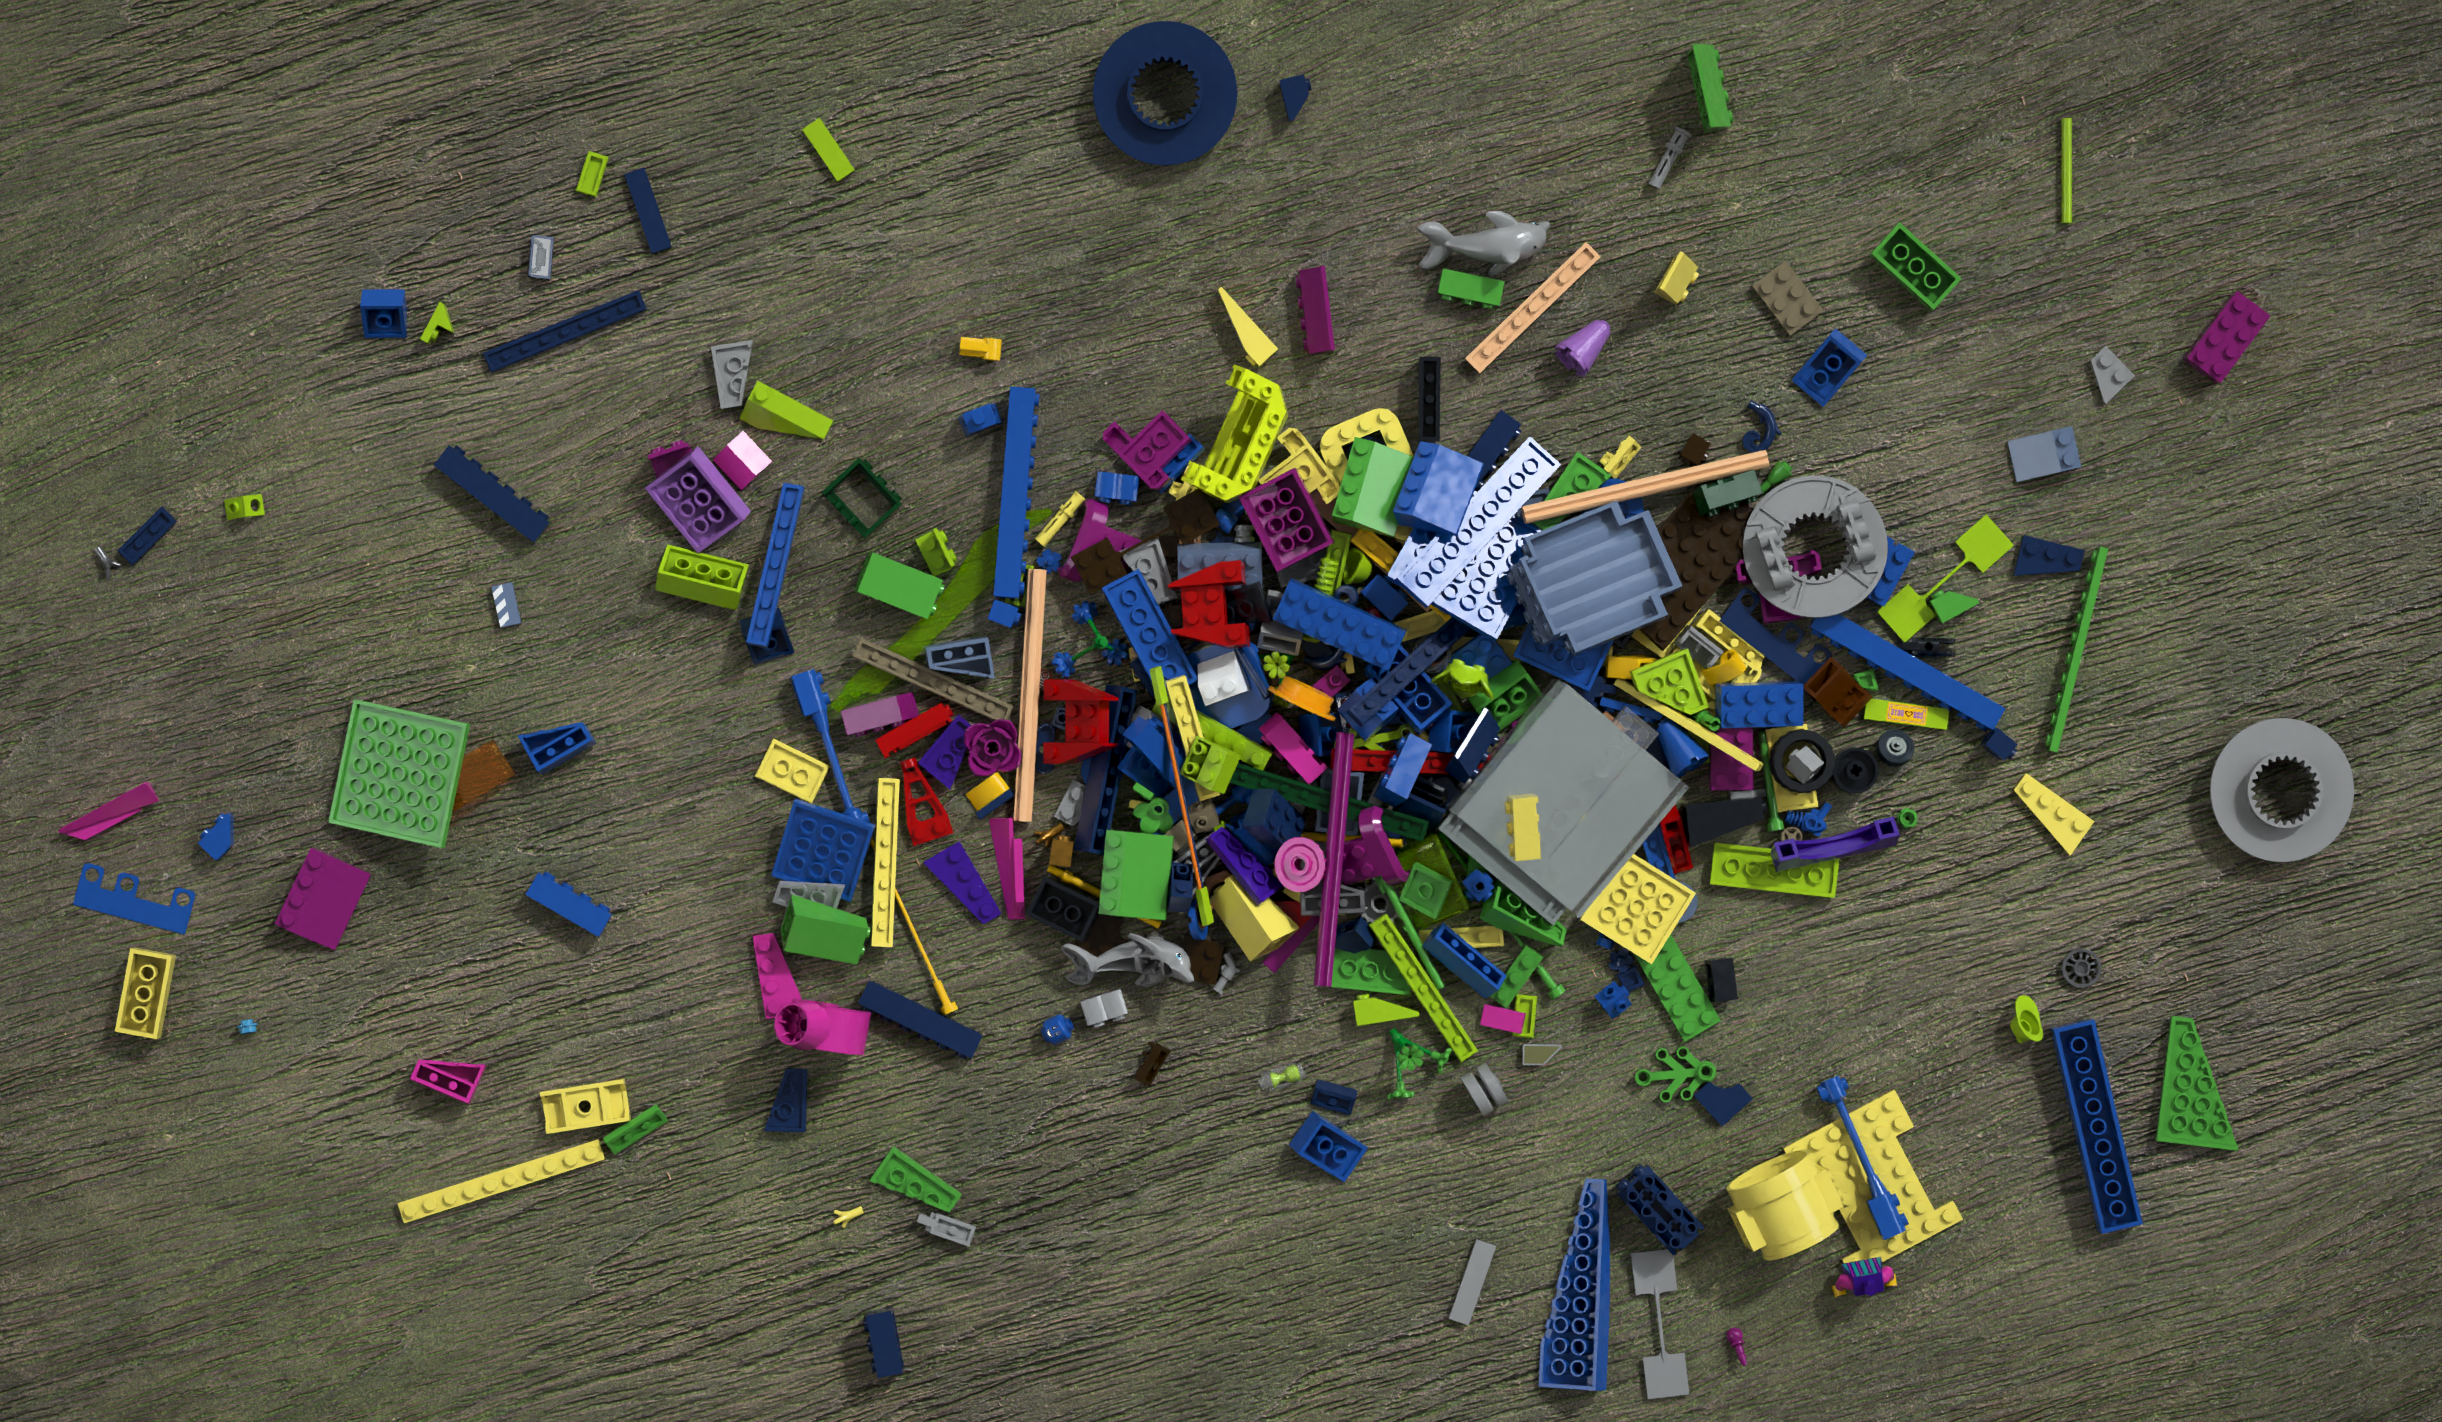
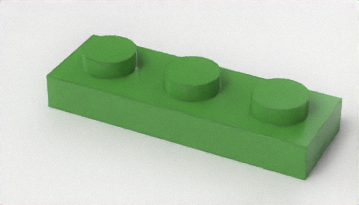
(1517, 975)
(635, 1129)

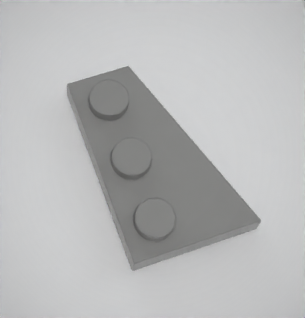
(731, 371)

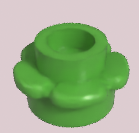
(1907, 823)

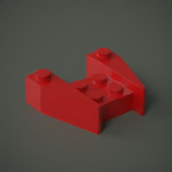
(1206, 608)
(1084, 721)

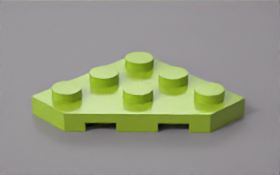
(1672, 682)

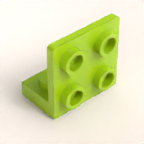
(936, 552)

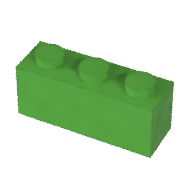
(1470, 289)

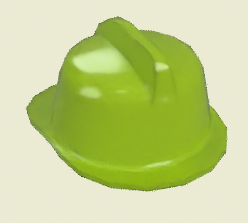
(2026, 1022)

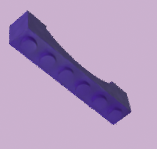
(1796, 853)

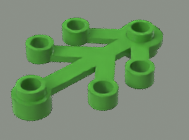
(1679, 1074)

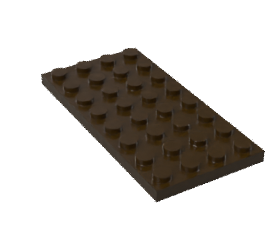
(1703, 557)

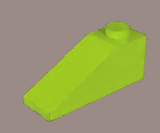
(1375, 1010)

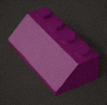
(1316, 310)

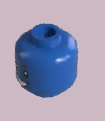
(1057, 1029)

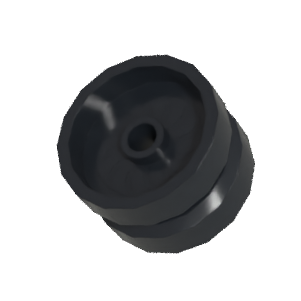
(1866, 772)

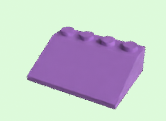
(698, 499)

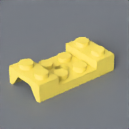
(607, 1102)

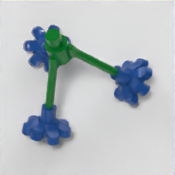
(1114, 651)

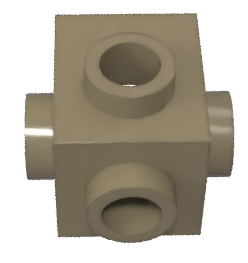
(1203, 816)

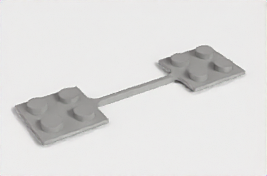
(1665, 1372)

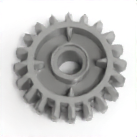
(1371, 892)

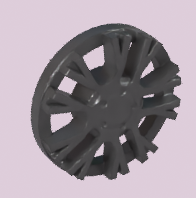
(2081, 967)

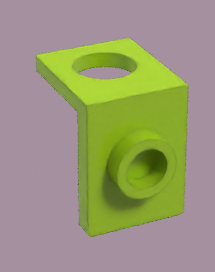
(241, 506)

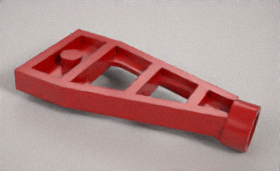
(930, 828)

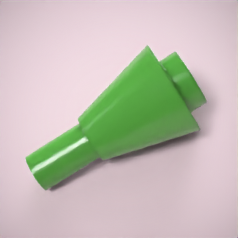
(1778, 473)

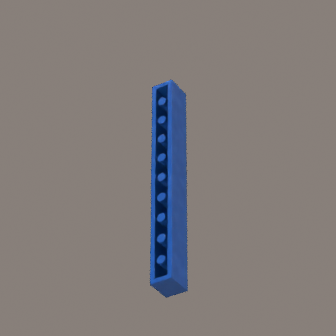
(1015, 493)
(1909, 669)

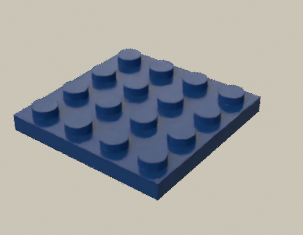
(1555, 659)
(822, 847)

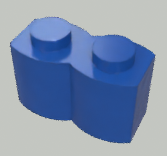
(1117, 487)

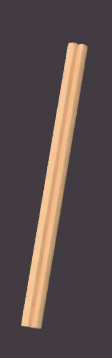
(1645, 486)
(1030, 694)

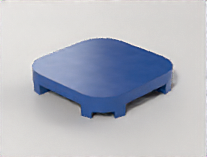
(1238, 708)

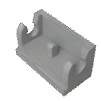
(1699, 647)

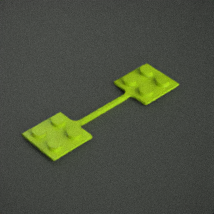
(1981, 544)

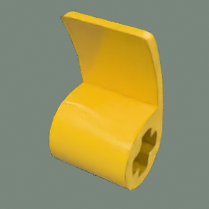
(1730, 668)
(987, 791)

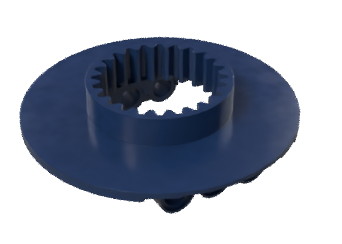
(1177, 45)

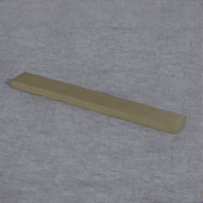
(931, 680)

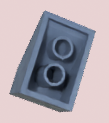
(2044, 454)

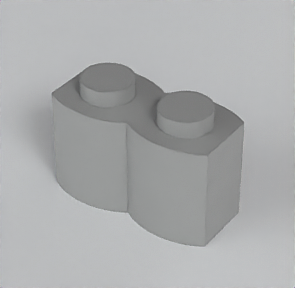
(1104, 1007)

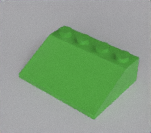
(1708, 88)
(1371, 487)
(1136, 874)

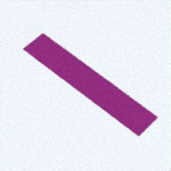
(1280, 955)

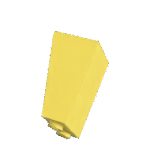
(1254, 927)

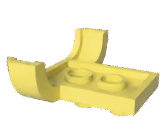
(1309, 464)

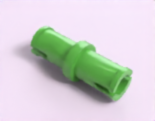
(1705, 719)

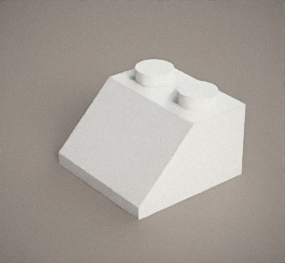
(1221, 678)

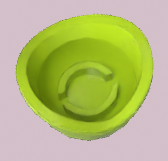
(1357, 567)

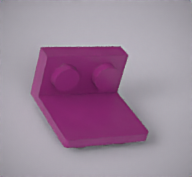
(664, 458)

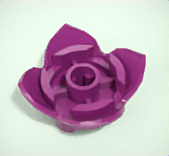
(980, 760)

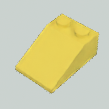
(1677, 278)

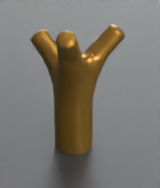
(1049, 834)

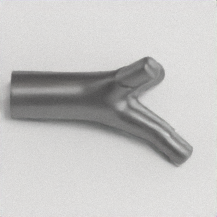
(106, 561)

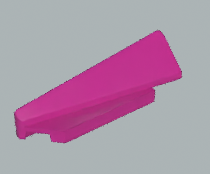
(111, 812)
(1010, 865)

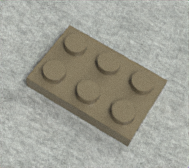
(1787, 298)

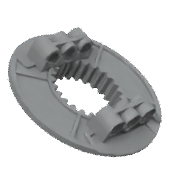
(1818, 498)
(2233, 796)

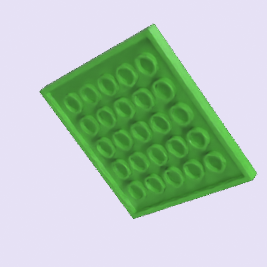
(399, 773)

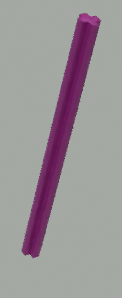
(1334, 859)

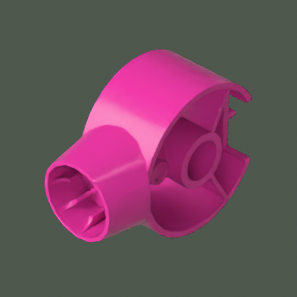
(822, 1027)

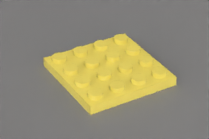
(1639, 908)

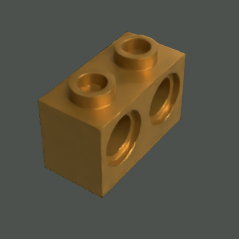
(1061, 851)

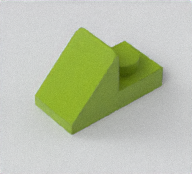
(439, 318)

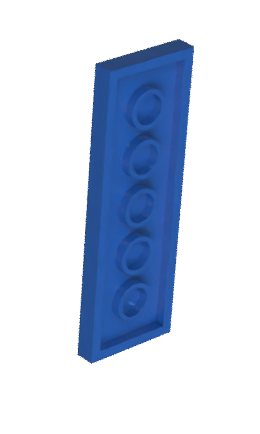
(1147, 627)

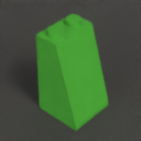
(899, 585)
(823, 931)

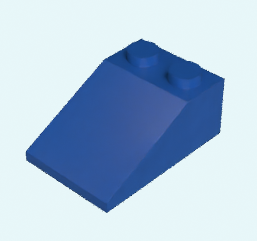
(1829, 367)
(1328, 1146)

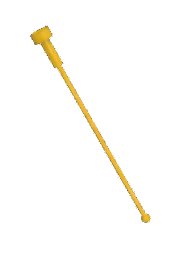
(947, 1005)

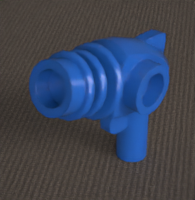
(1809, 822)

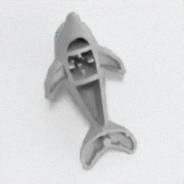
(1500, 245)
(1149, 956)

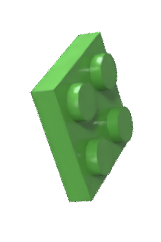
(1425, 890)

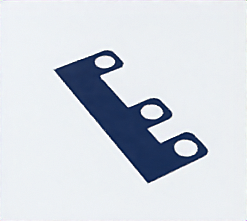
(1775, 648)

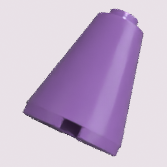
(1583, 347)

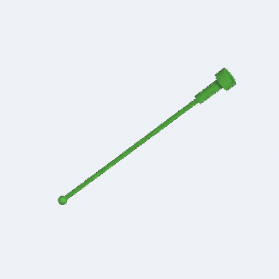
(1555, 990)

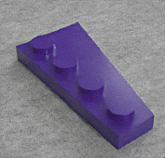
(1243, 865)

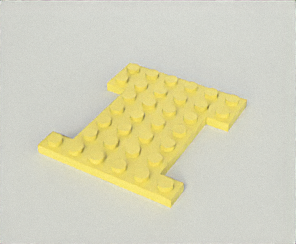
(1877, 1128)

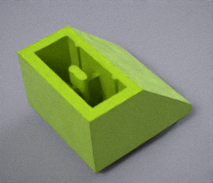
(1210, 764)

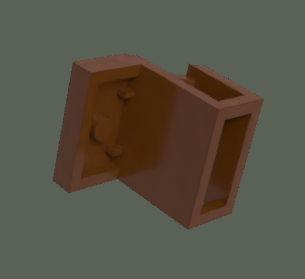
(1837, 692)

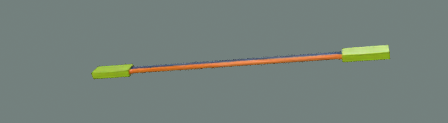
(1161, 700)

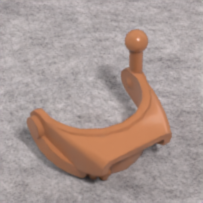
(1213, 879)

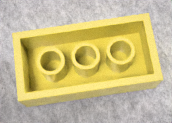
(145, 993)

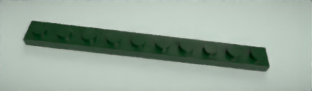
(1320, 800)

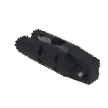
(1917, 646)

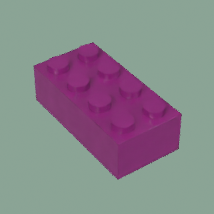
(2226, 337)

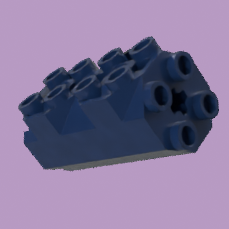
(1658, 1208)

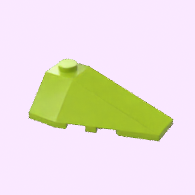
(777, 412)

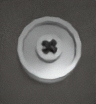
(1487, 1087)

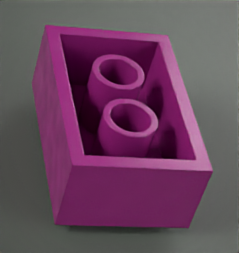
(1726, 771)

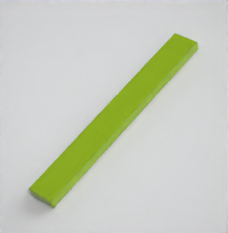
(1423, 987)

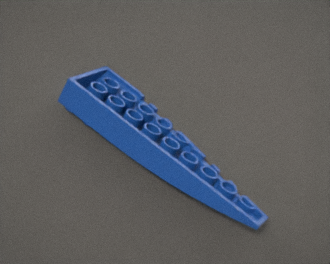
(1578, 1327)

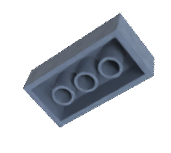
(1197, 556)

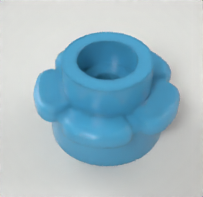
(247, 1027)

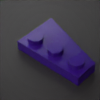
(947, 752)

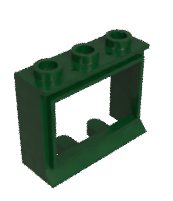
(878, 482)

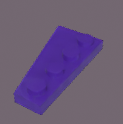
(963, 880)

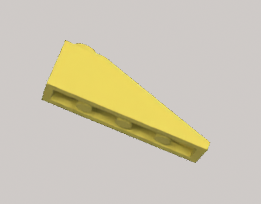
(1253, 340)

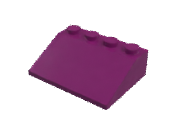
(1286, 519)
(323, 898)

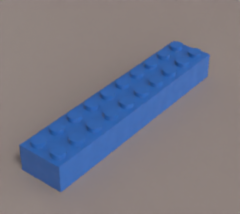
(2096, 1126)

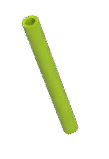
(2066, 170)

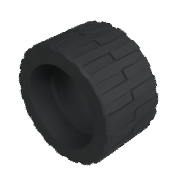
(1823, 747)

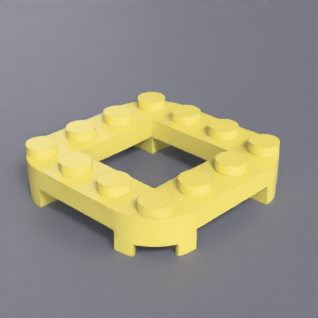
(1361, 426)

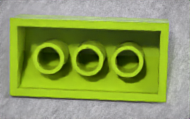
(701, 577)

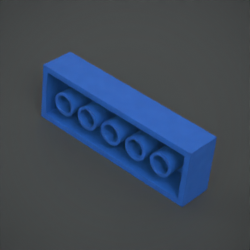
(1339, 624)

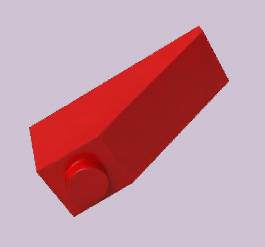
(1675, 841)

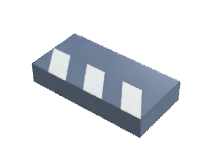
(506, 604)

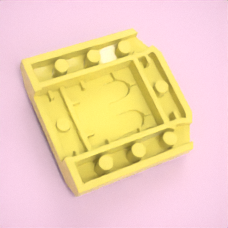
(1724, 638)

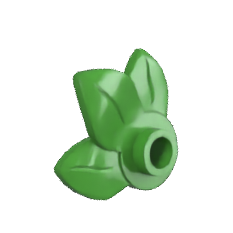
(1151, 819)

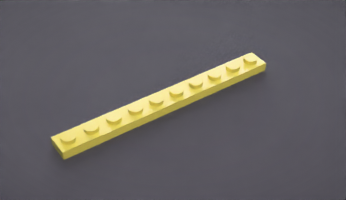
(501, 1181)

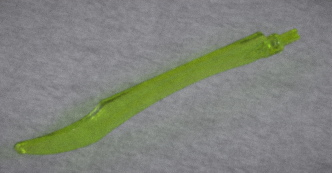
(971, 579)

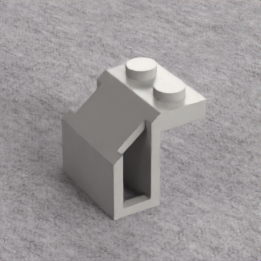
(1275, 635)

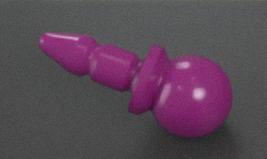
(1735, 1336)

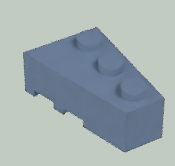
(962, 656)

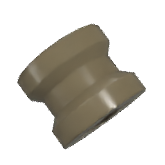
(1792, 832)

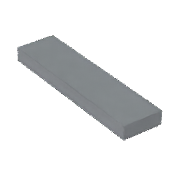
(1472, 1282)

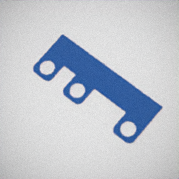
(127, 906)

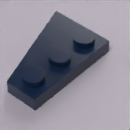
(2043, 556)
(790, 1104)

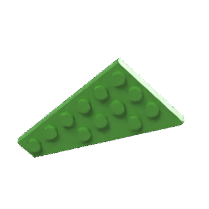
(2189, 1095)

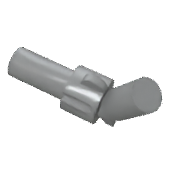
(1228, 972)

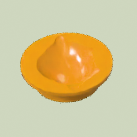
(1304, 697)

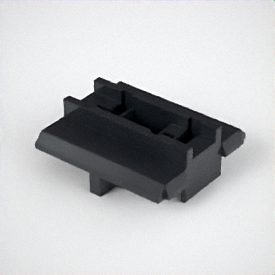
(1430, 791)

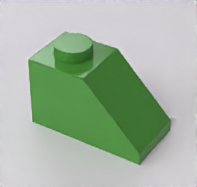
(1950, 604)

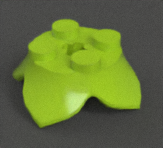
(1464, 679)

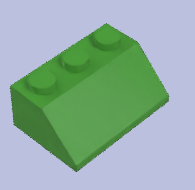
(1512, 695)

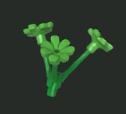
(1409, 1058)

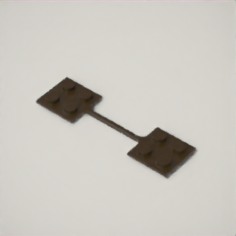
(1102, 564)
(1203, 954)

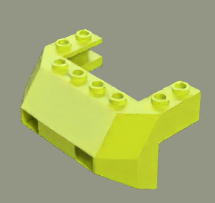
(1243, 439)

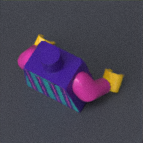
(1864, 1278)

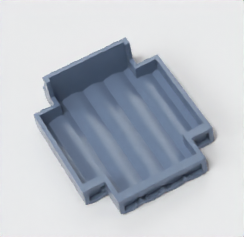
(1593, 578)

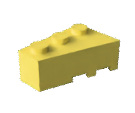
(1523, 827)

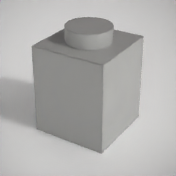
(1804, 764)

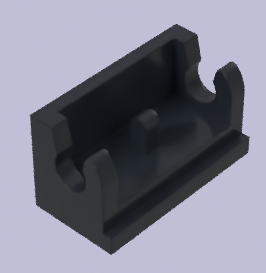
(1721, 979)

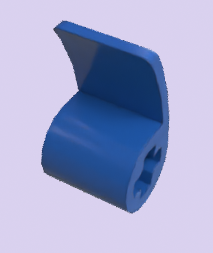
(1229, 515)

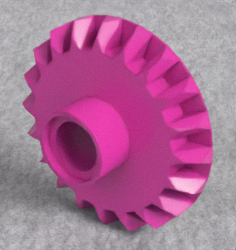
(1289, 864)

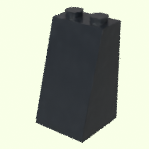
(1715, 818)

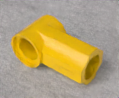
(985, 348)

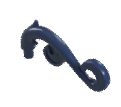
(1771, 429)
(1337, 657)

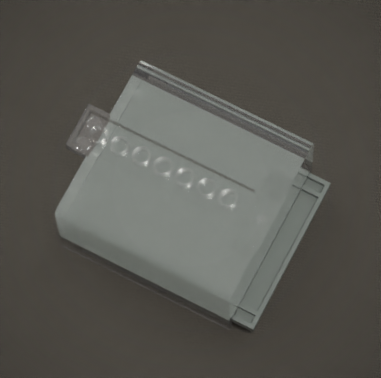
(1594, 797)

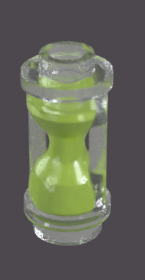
(1292, 1074)

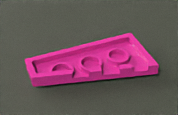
(774, 974)

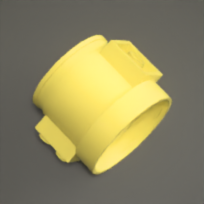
(1784, 1205)

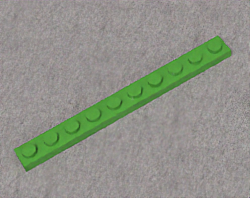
(2078, 640)

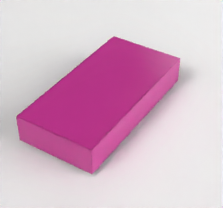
(1503, 1018)

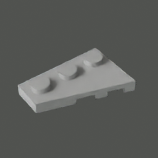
(1153, 567)
(818, 892)

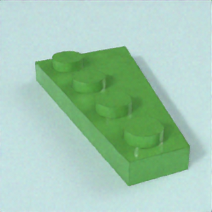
(909, 1177)

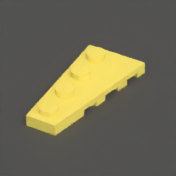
(2058, 816)

